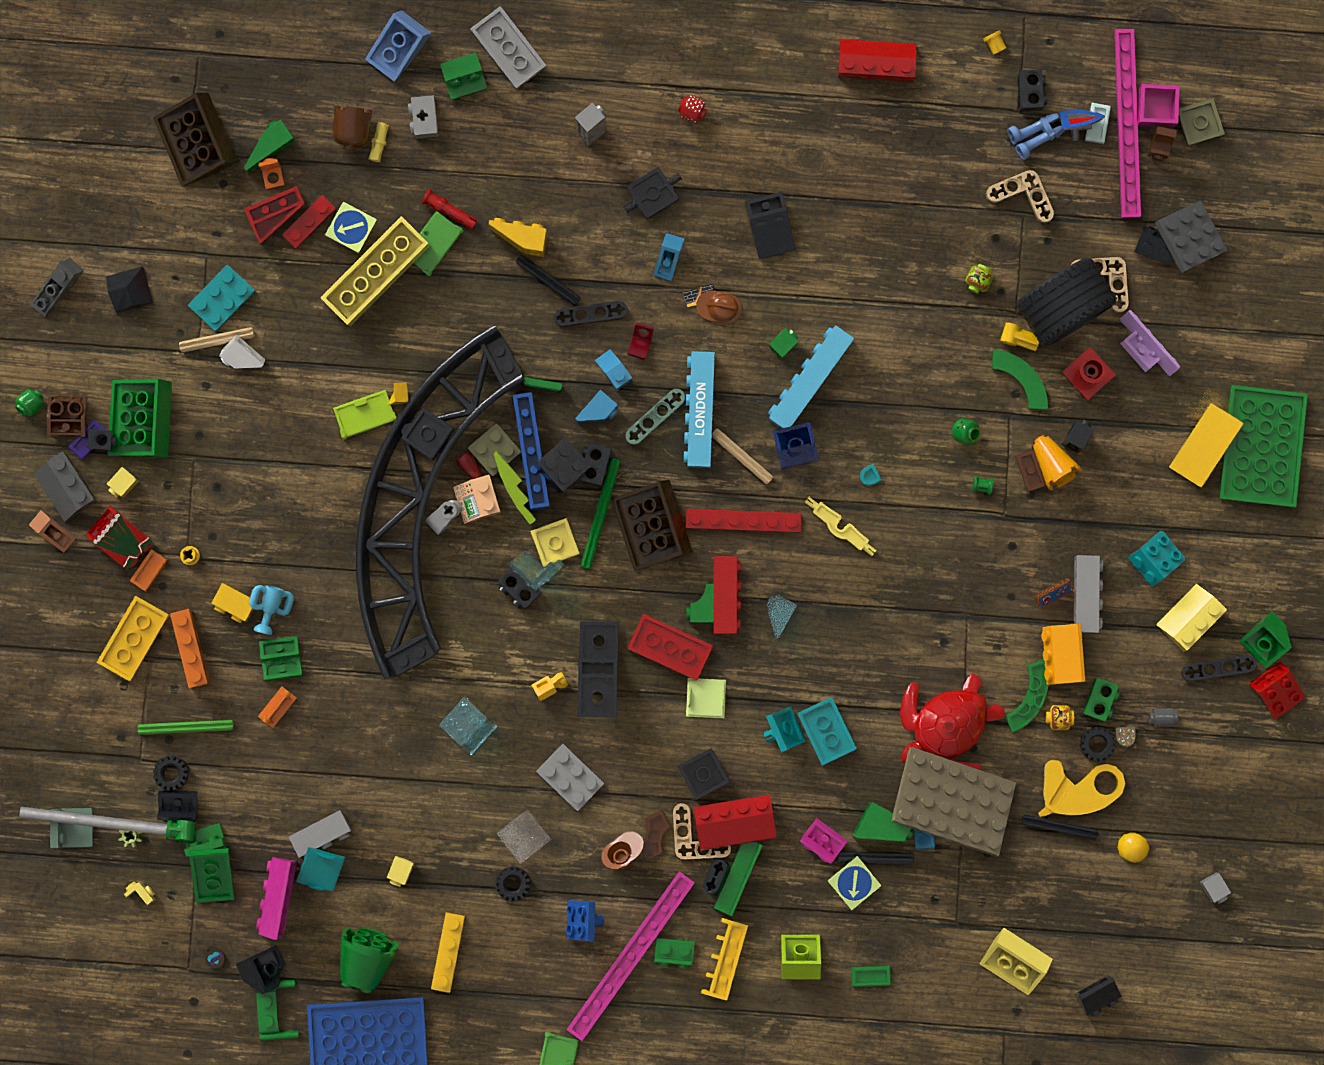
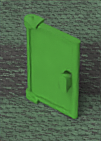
(441, 236)
(558, 1050)

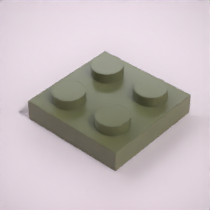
(1200, 122)
(494, 440)

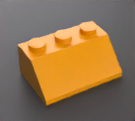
(1063, 654)

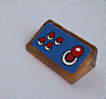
(1053, 593)

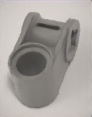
(442, 518)

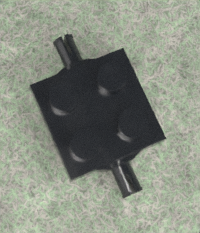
(652, 193)

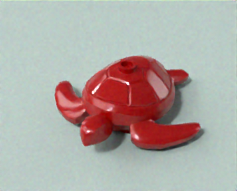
(949, 721)

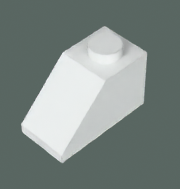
(240, 355)

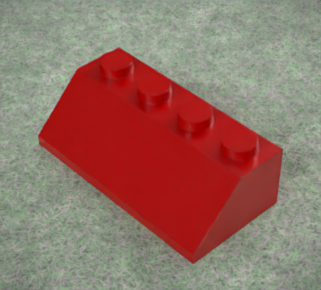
(877, 60)
(735, 822)

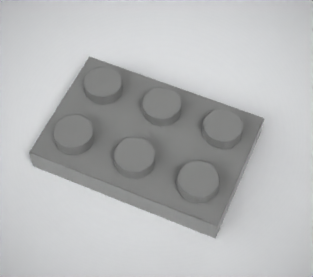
(570, 777)

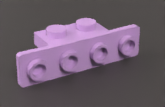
(1145, 347)

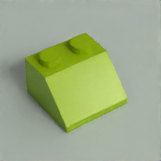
(800, 957)

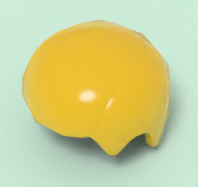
(1133, 847)

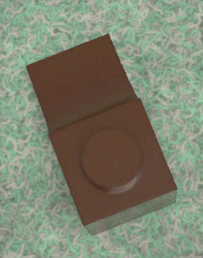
(1161, 143)

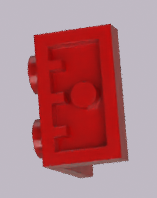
(1278, 689)

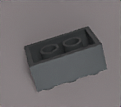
(65, 486)

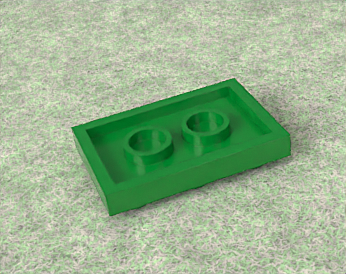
(211, 875)

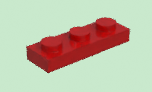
(308, 221)

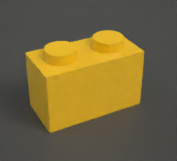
(233, 602)

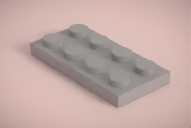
(508, 47)

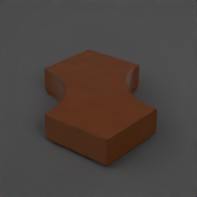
(656, 826)

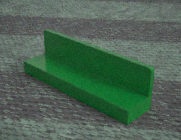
(737, 877)

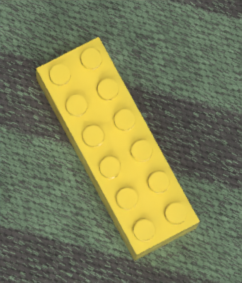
(375, 271)

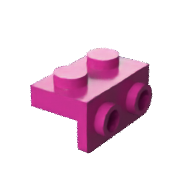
(823, 841)

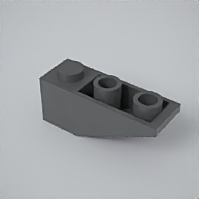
(57, 286)

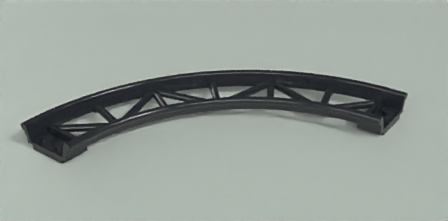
(426, 645)

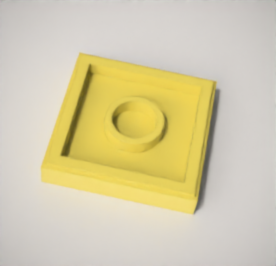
(555, 542)

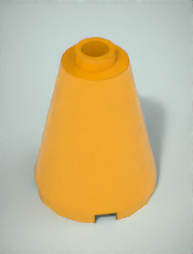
(1054, 462)

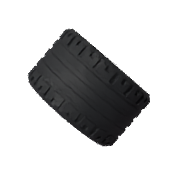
(1066, 302)

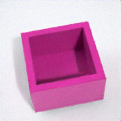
(1158, 105)

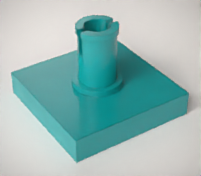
(784, 729)

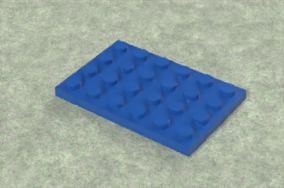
(368, 1032)

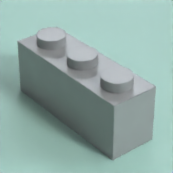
(321, 833)

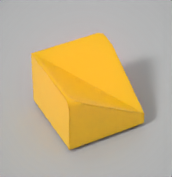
(400, 394)

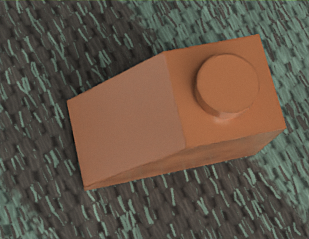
(52, 531)

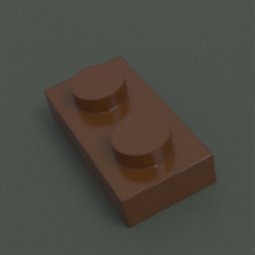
(1030, 470)

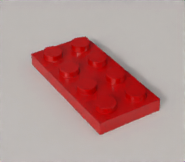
(670, 647)

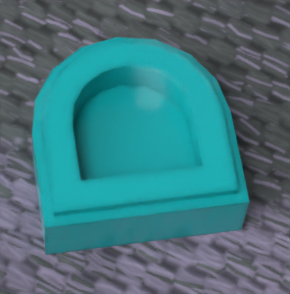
(869, 476)

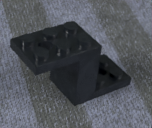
(598, 669)

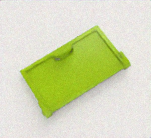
(357, 417)

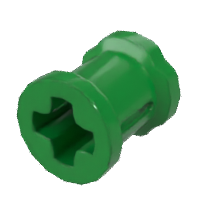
(982, 485)

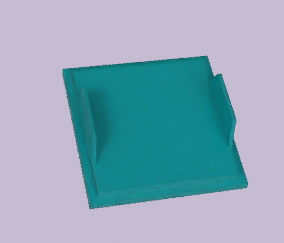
(320, 869)

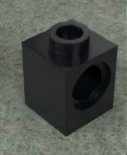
(93, 440)

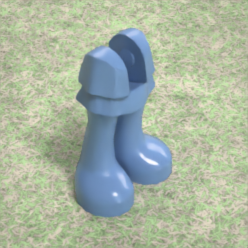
(1017, 135)

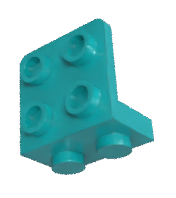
(1157, 558)

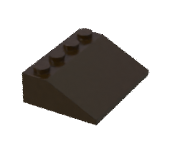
(194, 139)
(652, 525)

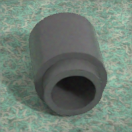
(1163, 717)

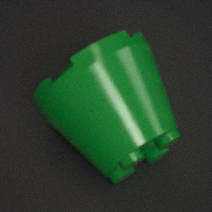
(365, 957)

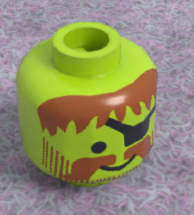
(979, 278)

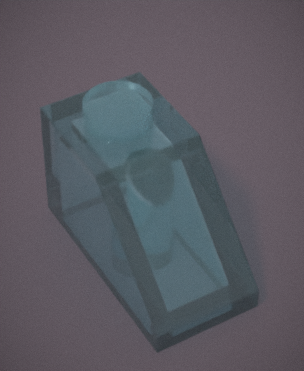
(779, 613)

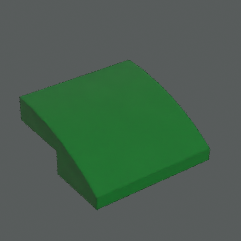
(280, 659)

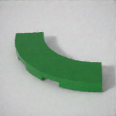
(1024, 375)
(1033, 700)

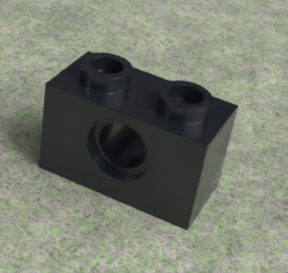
(1078, 436)

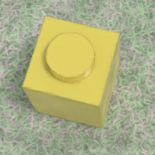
(122, 483)
(400, 871)

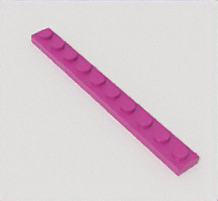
(1127, 123)
(630, 956)

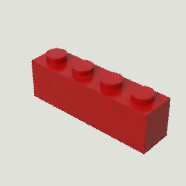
(725, 595)

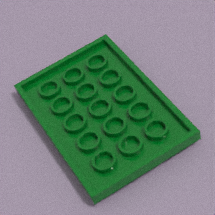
(1267, 451)

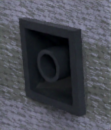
(128, 289)

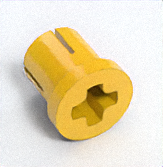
(995, 42)
(196, 555)

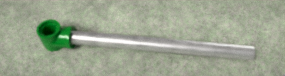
(181, 831)

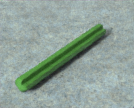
(185, 727)

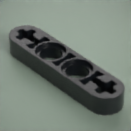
(590, 310)
(1218, 666)

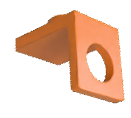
(271, 166)

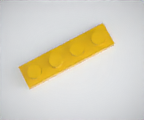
(448, 952)

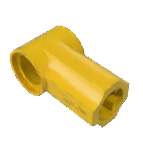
(1015, 335)

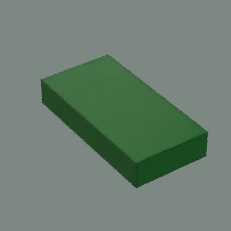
(543, 385)
(871, 976)

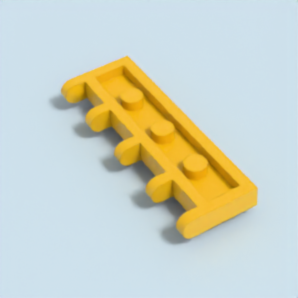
(727, 959)

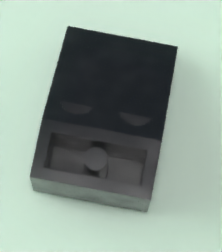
(770, 225)

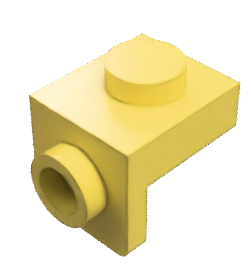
(145, 893)

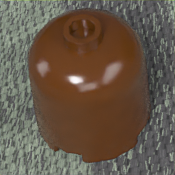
(351, 127)

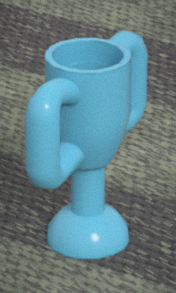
(270, 604)

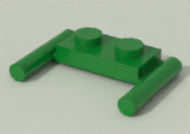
(268, 1014)

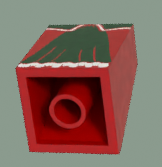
(118, 538)

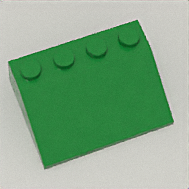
(140, 417)

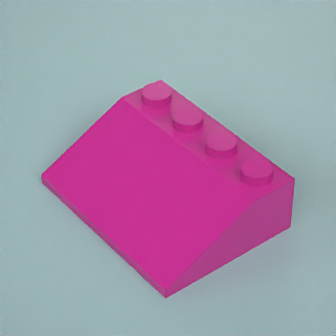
(277, 898)

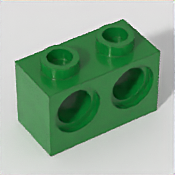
(1095, 697)

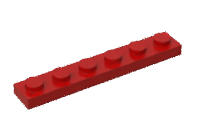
(743, 520)

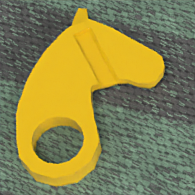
(1069, 799)

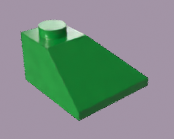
(1267, 640)

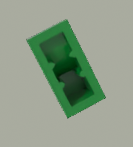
(703, 609)

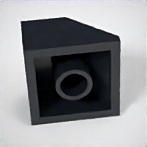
(1098, 995)

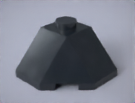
(262, 970)

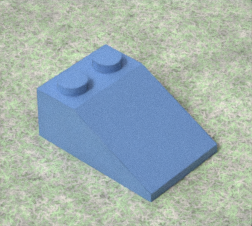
(397, 45)

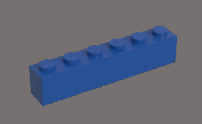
(530, 450)

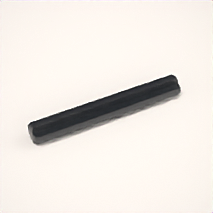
(548, 280)
(1059, 827)
(877, 857)

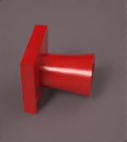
(1079, 377)

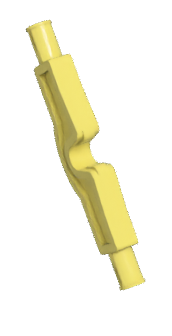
(849, 532)

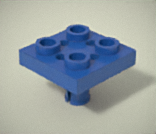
(582, 920)

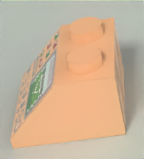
(477, 499)

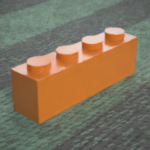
(190, 648)

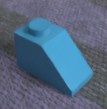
(668, 256)
(614, 370)
(598, 409)

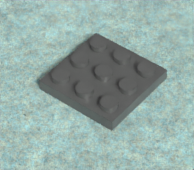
(1191, 236)

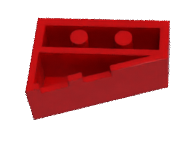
(273, 212)

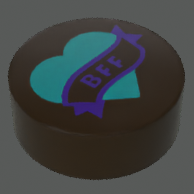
(215, 958)

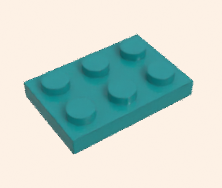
(221, 298)
(826, 731)

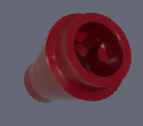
(468, 465)

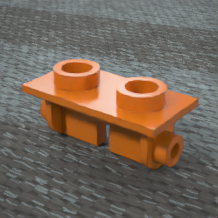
(277, 707)

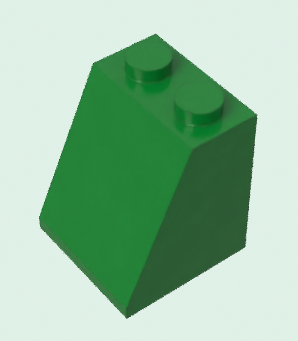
(877, 825)

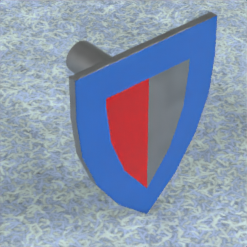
(1078, 120)

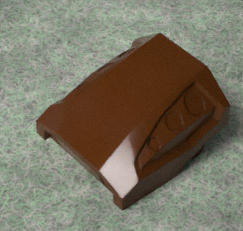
(67, 416)

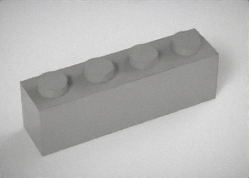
(591, 123)
(1086, 592)

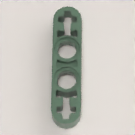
(657, 419)

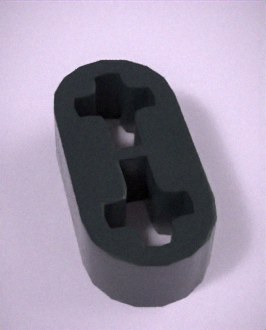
(716, 877)

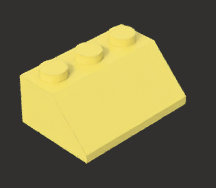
(1191, 617)
(1016, 961)

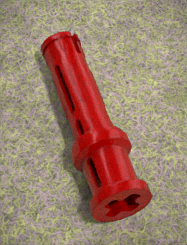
(441, 205)

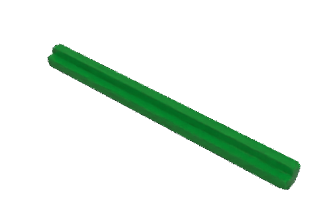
(600, 513)

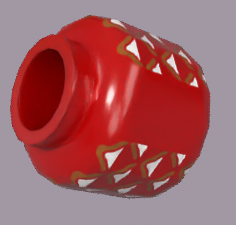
(692, 109)

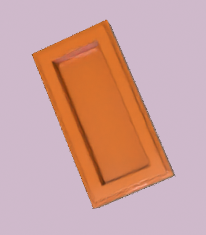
(148, 570)

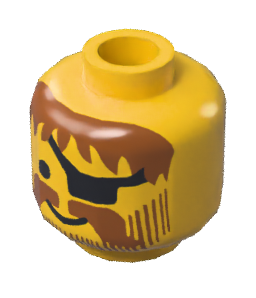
(1060, 717)

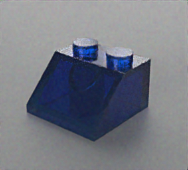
(795, 446)

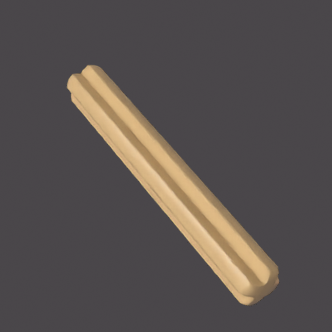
(214, 340)
(742, 456)

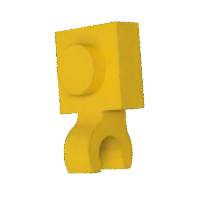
(546, 686)

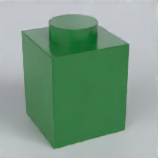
(783, 343)

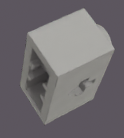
(425, 128)

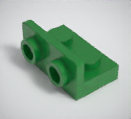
(674, 952)

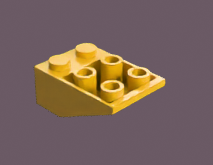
(527, 239)

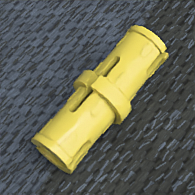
(378, 142)

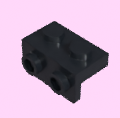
(1153, 246)
(177, 805)

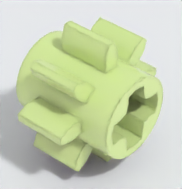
(125, 838)

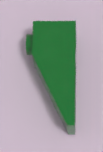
(272, 142)

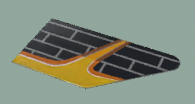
(692, 295)

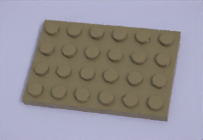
(953, 801)

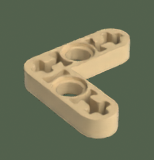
(1023, 187)
(1115, 275)
(687, 840)

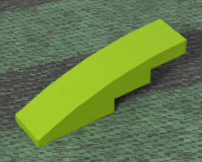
(511, 481)

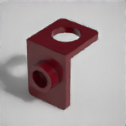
(640, 342)

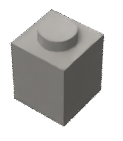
(1215, 888)

